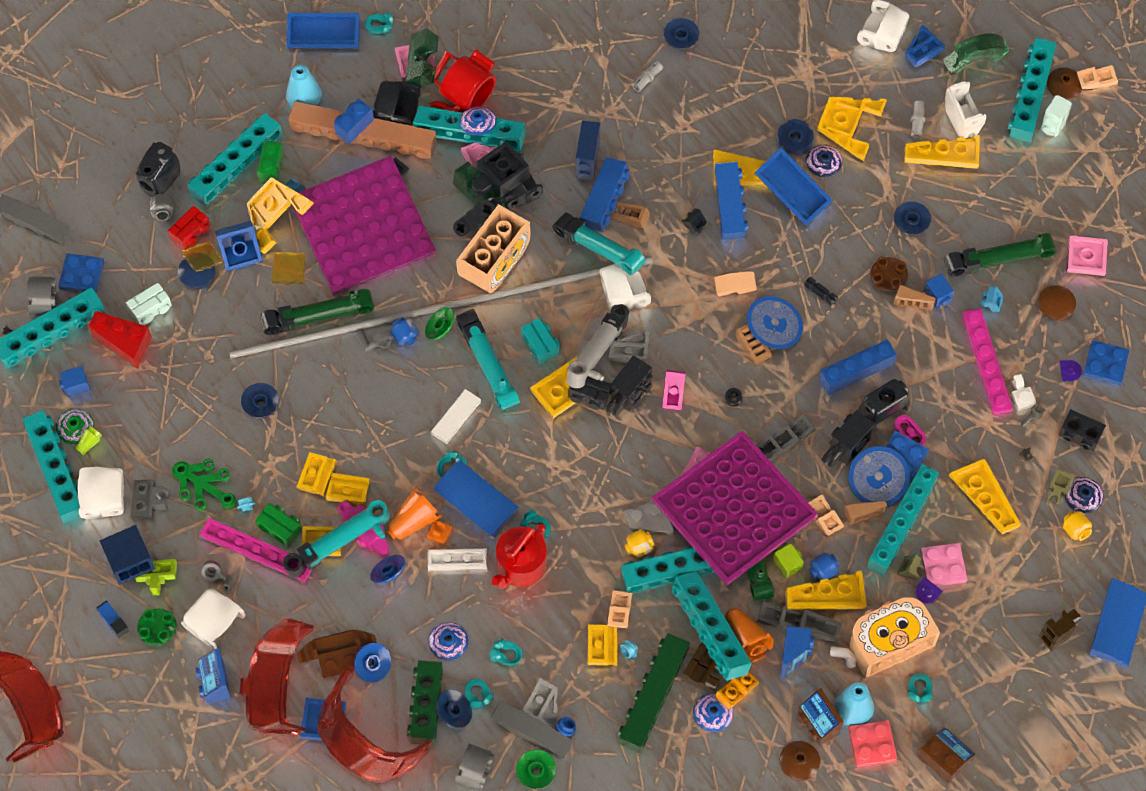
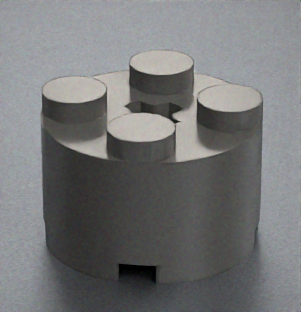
(41, 294)
(473, 767)

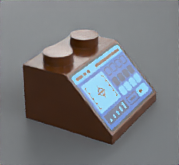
(820, 717)
(946, 754)

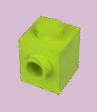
(788, 560)

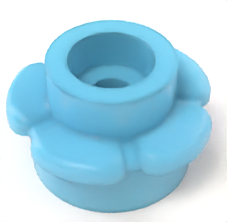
(246, 504)
(629, 649)

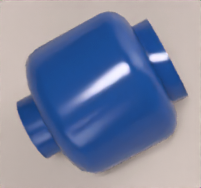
(404, 331)
(824, 566)

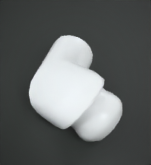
(845, 653)

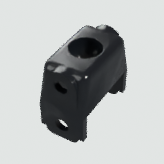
(396, 102)
(157, 170)
(523, 193)
(885, 401)

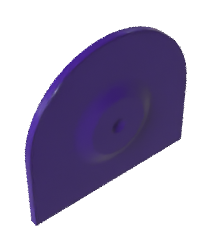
(1070, 370)
(927, 591)

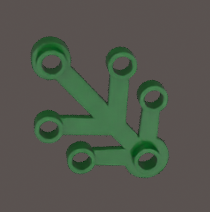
(202, 482)

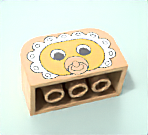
(494, 249)
(892, 635)

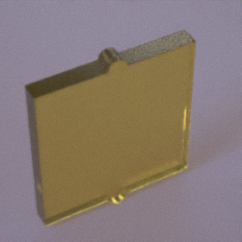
(202, 256)
(288, 268)

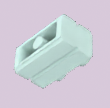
(1056, 116)
(149, 304)

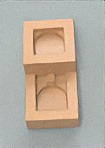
(1097, 78)
(735, 282)
(827, 519)
(619, 609)

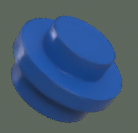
(566, 726)

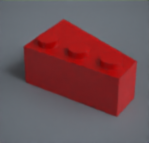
(121, 336)

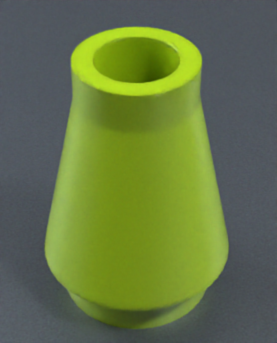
(88, 440)

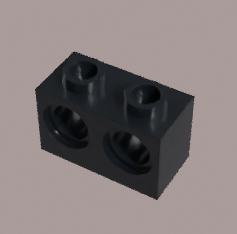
(1083, 425)

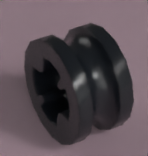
(738, 401)

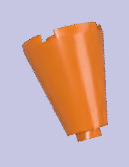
(412, 516)
(749, 634)

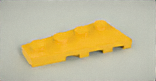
(945, 153)
(747, 164)
(985, 492)
(836, 593)

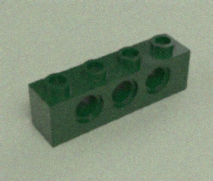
(425, 671)

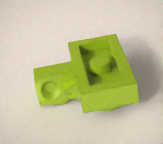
(163, 571)

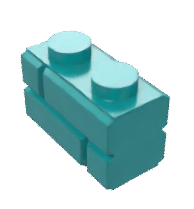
(540, 340)

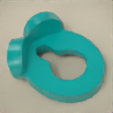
(387, 18)
(450, 455)
(531, 516)
(496, 656)
(913, 691)
(486, 694)

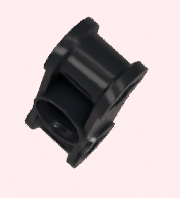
(476, 216)

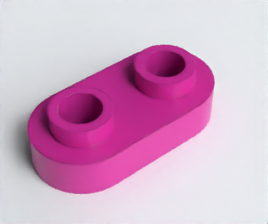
(912, 430)

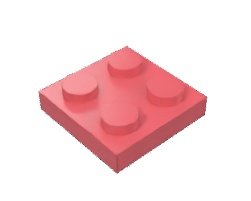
(872, 743)

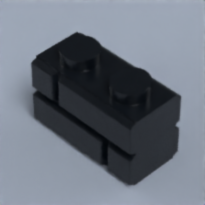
(594, 393)

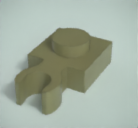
(1060, 484)

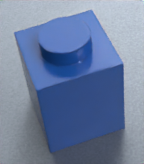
(940, 289)
(74, 381)

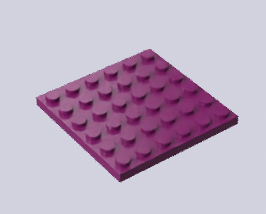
(363, 225)
(734, 507)

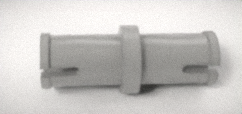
(647, 76)
(918, 119)

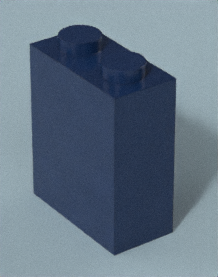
(587, 149)
(127, 554)

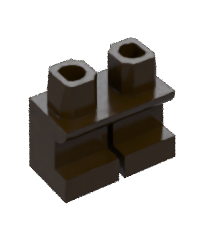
(1058, 632)
(700, 670)

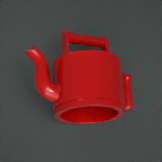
(466, 82)
(518, 566)

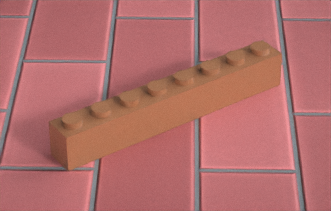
(377, 134)

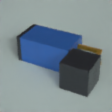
(112, 619)

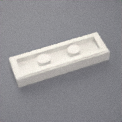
(455, 416)
(457, 559)

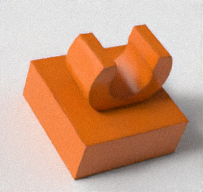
(439, 533)

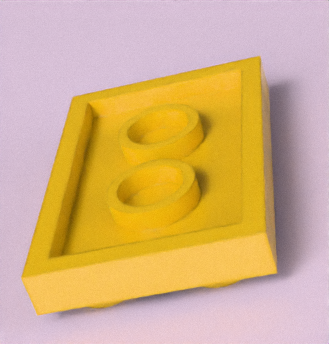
(553, 391)

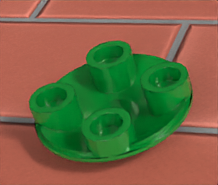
(156, 626)

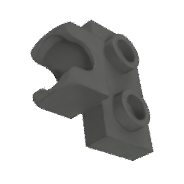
(146, 498)

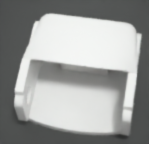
(883, 27)
(963, 111)
(622, 288)
(100, 492)
(211, 617)

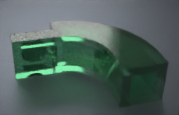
(976, 48)

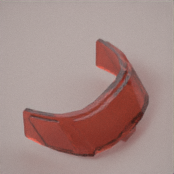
(268, 678)
(33, 703)
(354, 749)

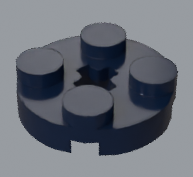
(793, 146)

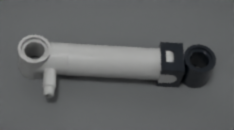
(610, 330)

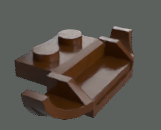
(335, 651)

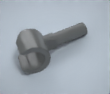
(1034, 414)

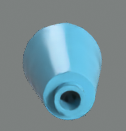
(303, 87)
(855, 704)

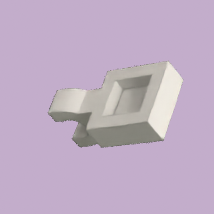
(1022, 396)

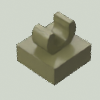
(910, 565)

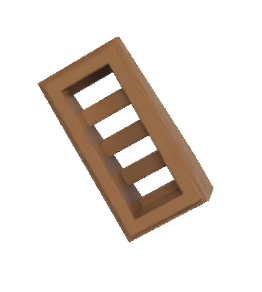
(639, 218)
(912, 298)
(740, 333)
(862, 511)

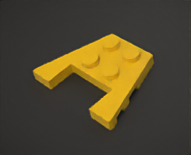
(841, 120)
(269, 205)

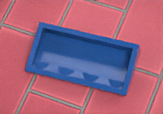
(323, 30)
(793, 187)
(476, 498)
(1118, 623)

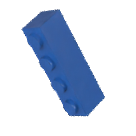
(605, 194)
(730, 200)
(857, 367)

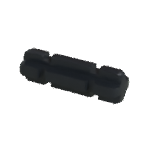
(821, 291)

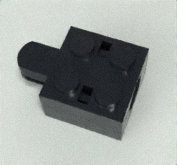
(500, 171)
(630, 386)
(849, 439)

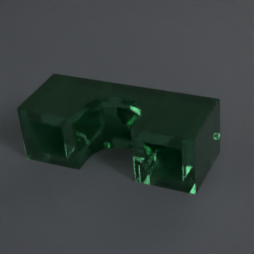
(420, 48)
(463, 181)

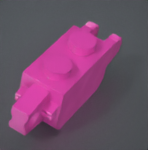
(369, 538)

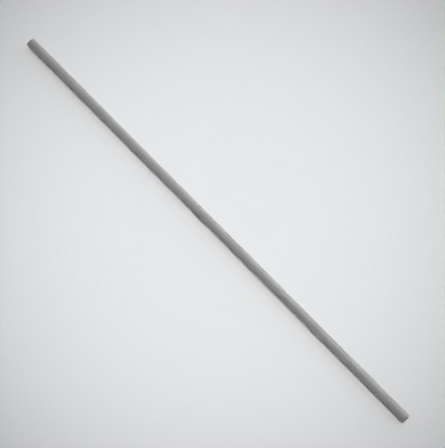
(419, 312)

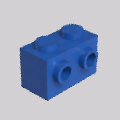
(353, 121)

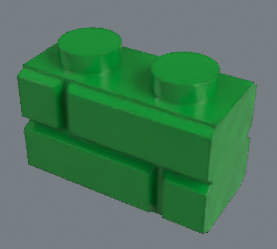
(270, 161)
(278, 524)

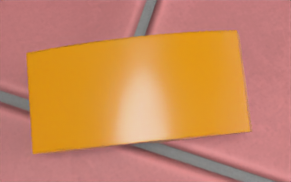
(736, 690)

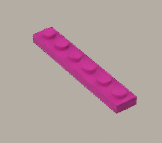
(987, 361)
(248, 547)

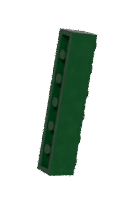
(653, 693)

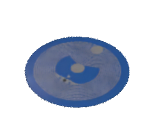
(774, 322)
(879, 475)

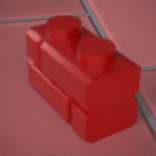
(189, 228)

